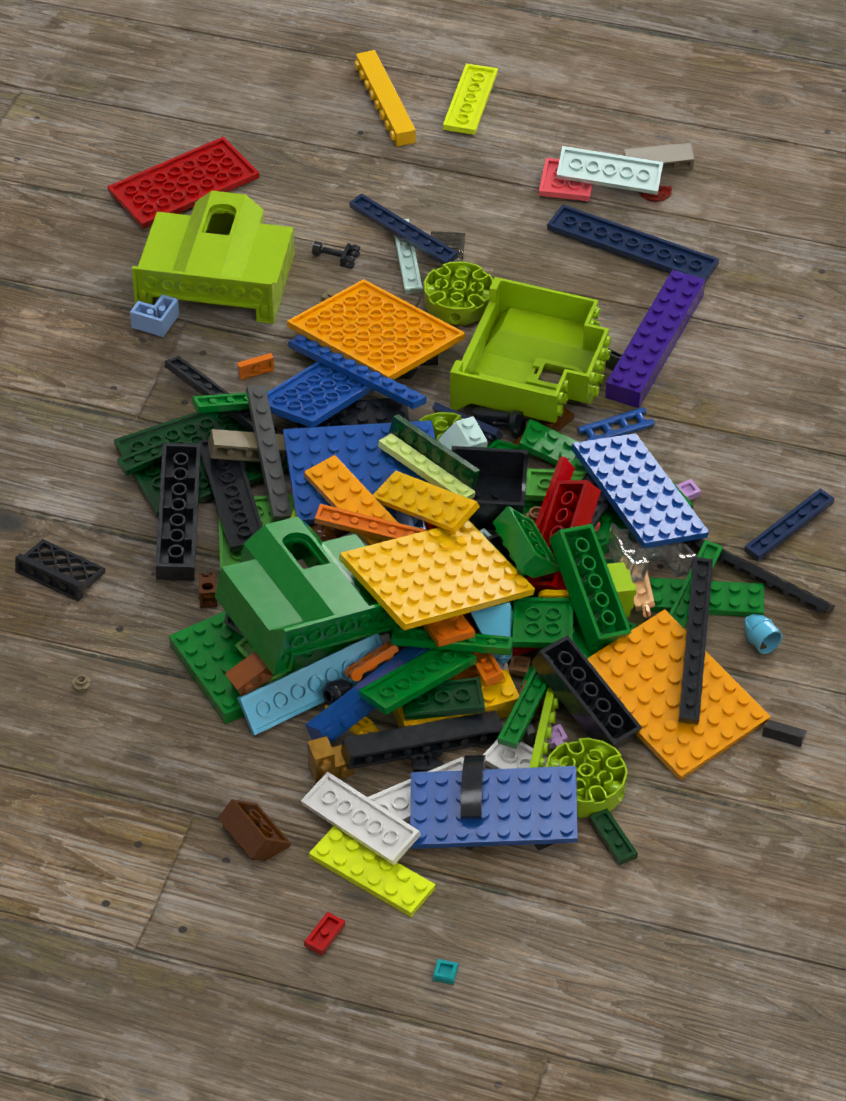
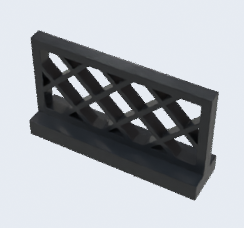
(54, 577)

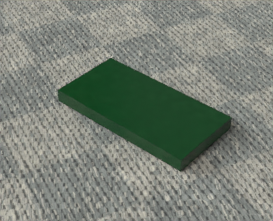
(447, 699)

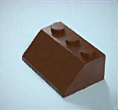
(253, 830)

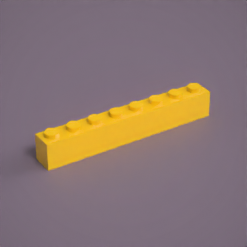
(385, 98)

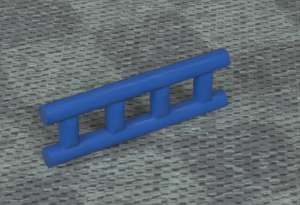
(621, 418)

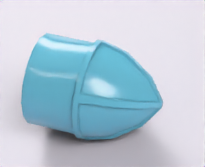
(761, 629)

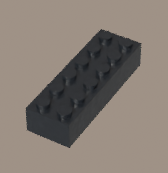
(366, 412)
(585, 693)

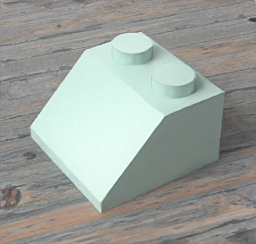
(464, 433)

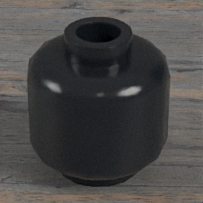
(335, 689)

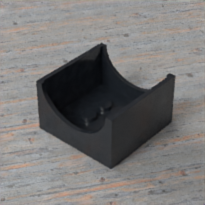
(499, 482)

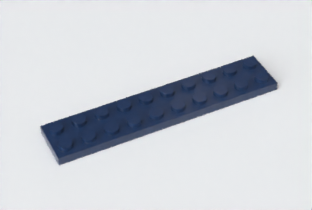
(631, 243)

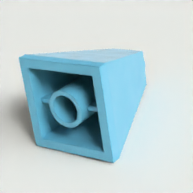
(495, 621)

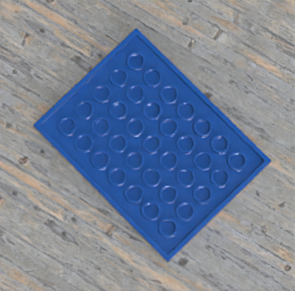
(354, 446)

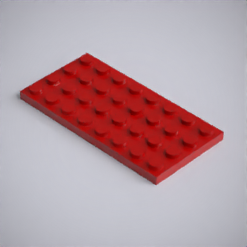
(183, 181)

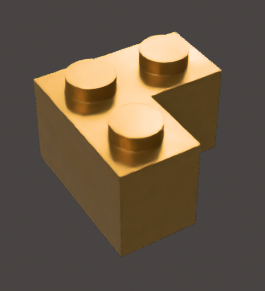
(324, 759)

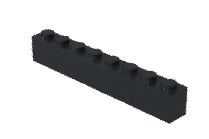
(421, 739)

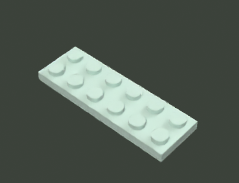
(609, 170)

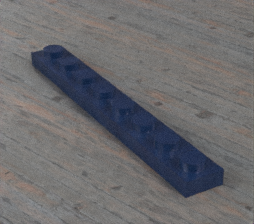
(403, 229)

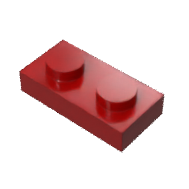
(324, 933)

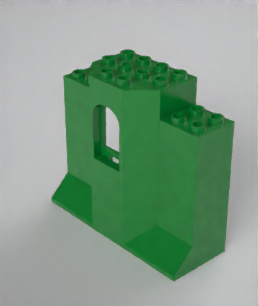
(294, 608)

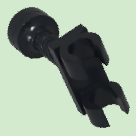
(345, 260)

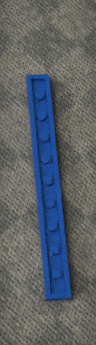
(357, 372)

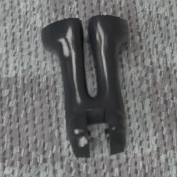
(508, 419)

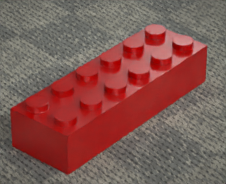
(570, 507)

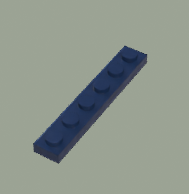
(789, 524)

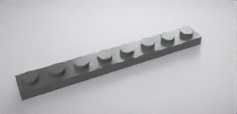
(268, 452)

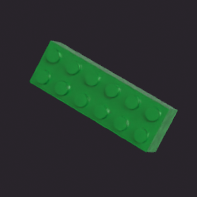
(590, 585)

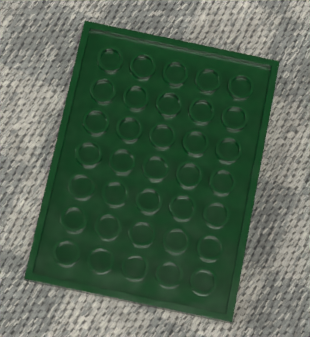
(184, 430)

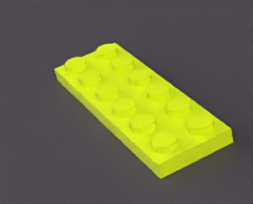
(470, 99)
(372, 873)

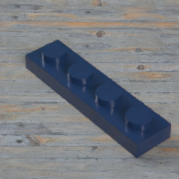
(489, 431)

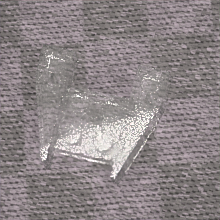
(626, 549)

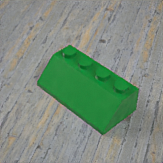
(525, 544)

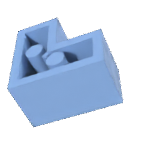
(155, 318)

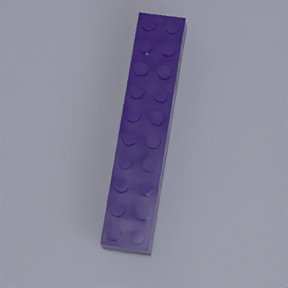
(655, 339)

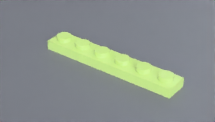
(423, 466)

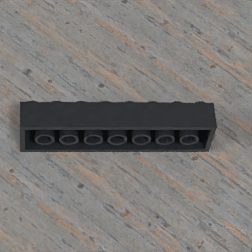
(178, 512)

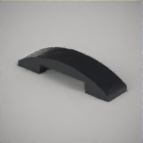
(472, 786)

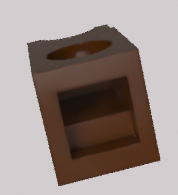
(207, 590)

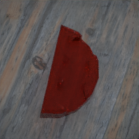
(664, 193)

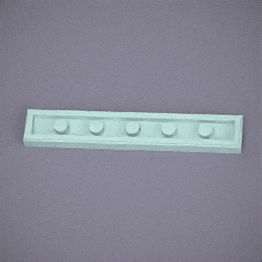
(408, 266)

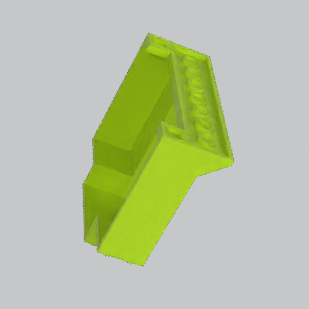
(203, 267)
(528, 332)

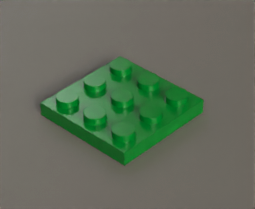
(541, 621)

